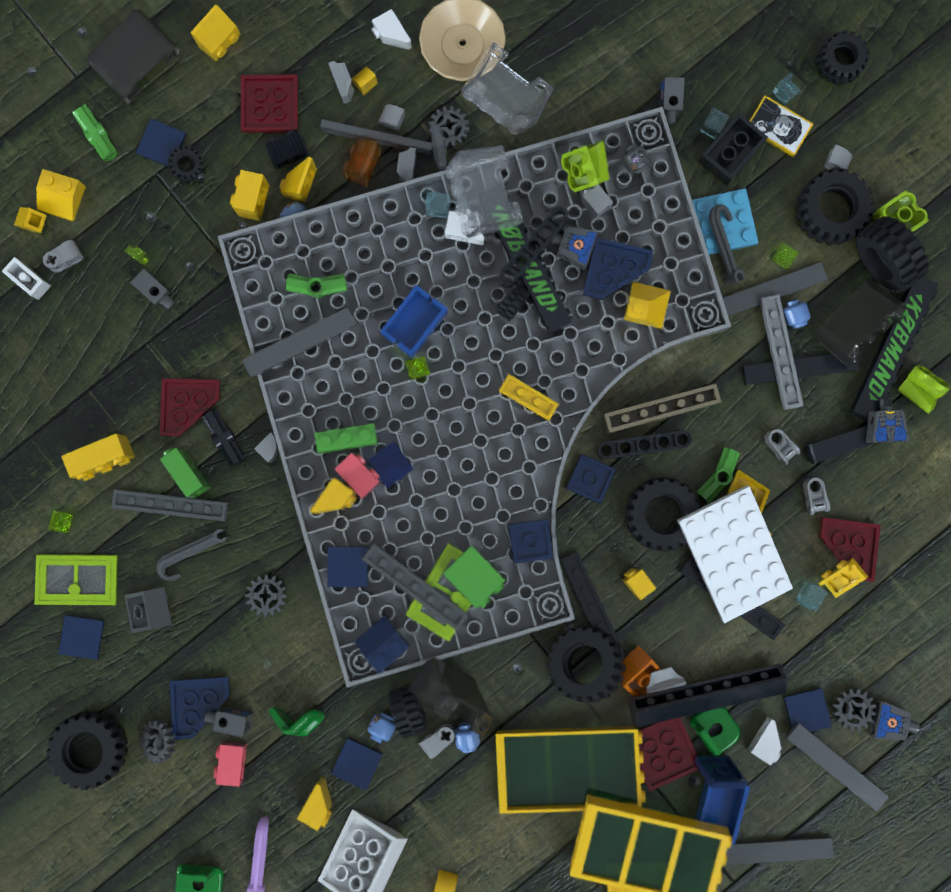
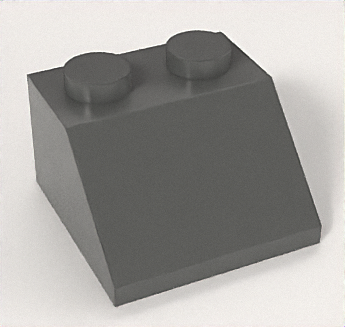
(148, 610)

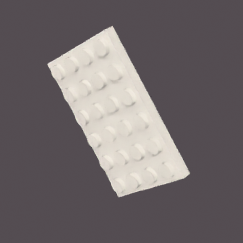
(735, 553)

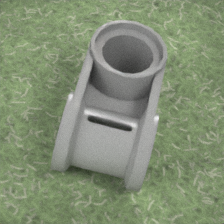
(64, 256)
(784, 448)
(815, 497)
(435, 742)

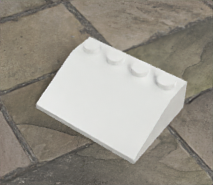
(362, 856)

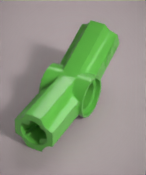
(95, 133)
(304, 285)
(726, 465)

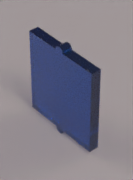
(390, 464)

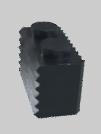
(287, 149)

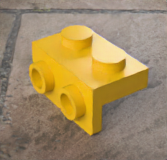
(843, 577)

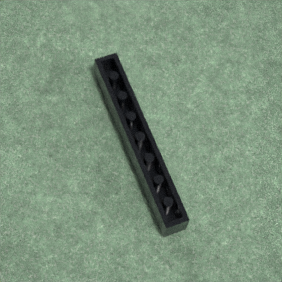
(707, 695)

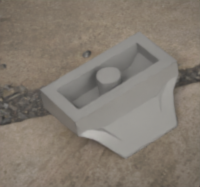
(342, 80)
(406, 165)
(664, 679)

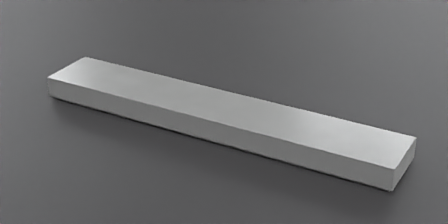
(781, 352)

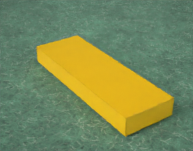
(528, 397)

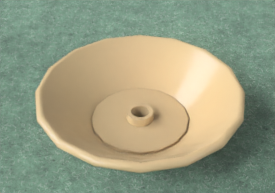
(455, 23)

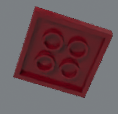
(269, 103)
(666, 753)

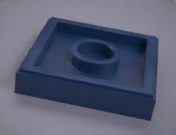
(160, 141)
(590, 478)
(530, 541)
(347, 567)
(81, 637)
(808, 710)
(357, 764)
(720, 772)

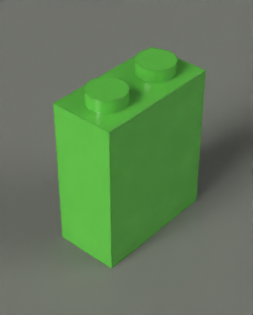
(184, 472)
(474, 577)

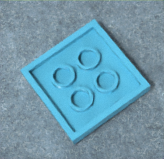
(739, 231)

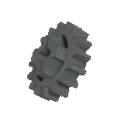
(456, 125)
(267, 586)
(847, 712)
(157, 741)

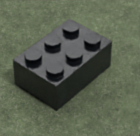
(732, 149)

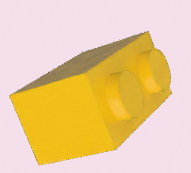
(638, 583)

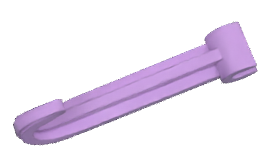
(259, 856)

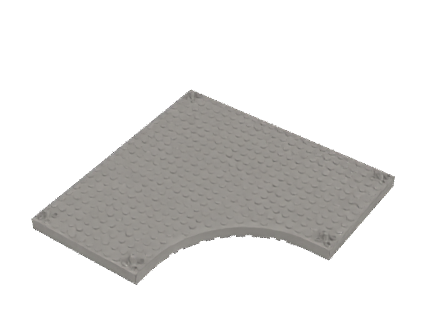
(471, 448)

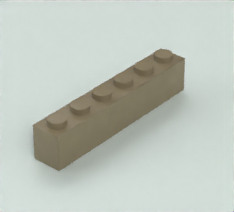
(661, 408)

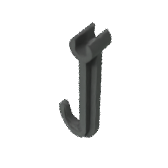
(733, 274)
(187, 551)

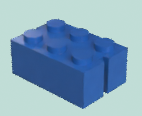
(414, 321)
(723, 807)

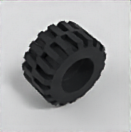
(852, 47)
(407, 712)

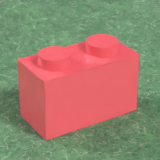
(357, 475)
(230, 763)

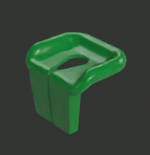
(302, 726)
(719, 743)
(210, 875)

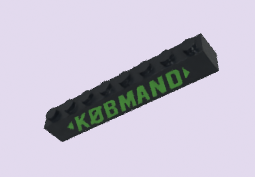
(537, 281)
(893, 349)

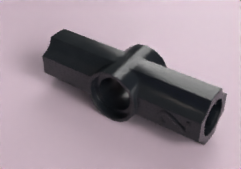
(223, 437)

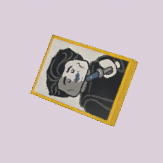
(782, 126)

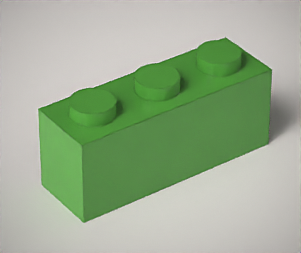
(346, 438)

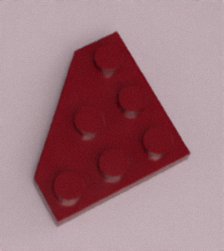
(185, 403)
(852, 540)

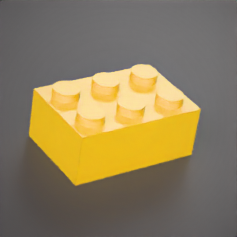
(98, 457)

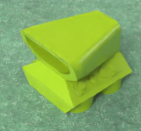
(586, 166)
(905, 210)
(924, 388)

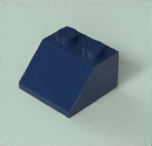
(382, 644)

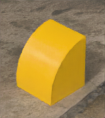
(364, 80)
(30, 219)
(446, 881)

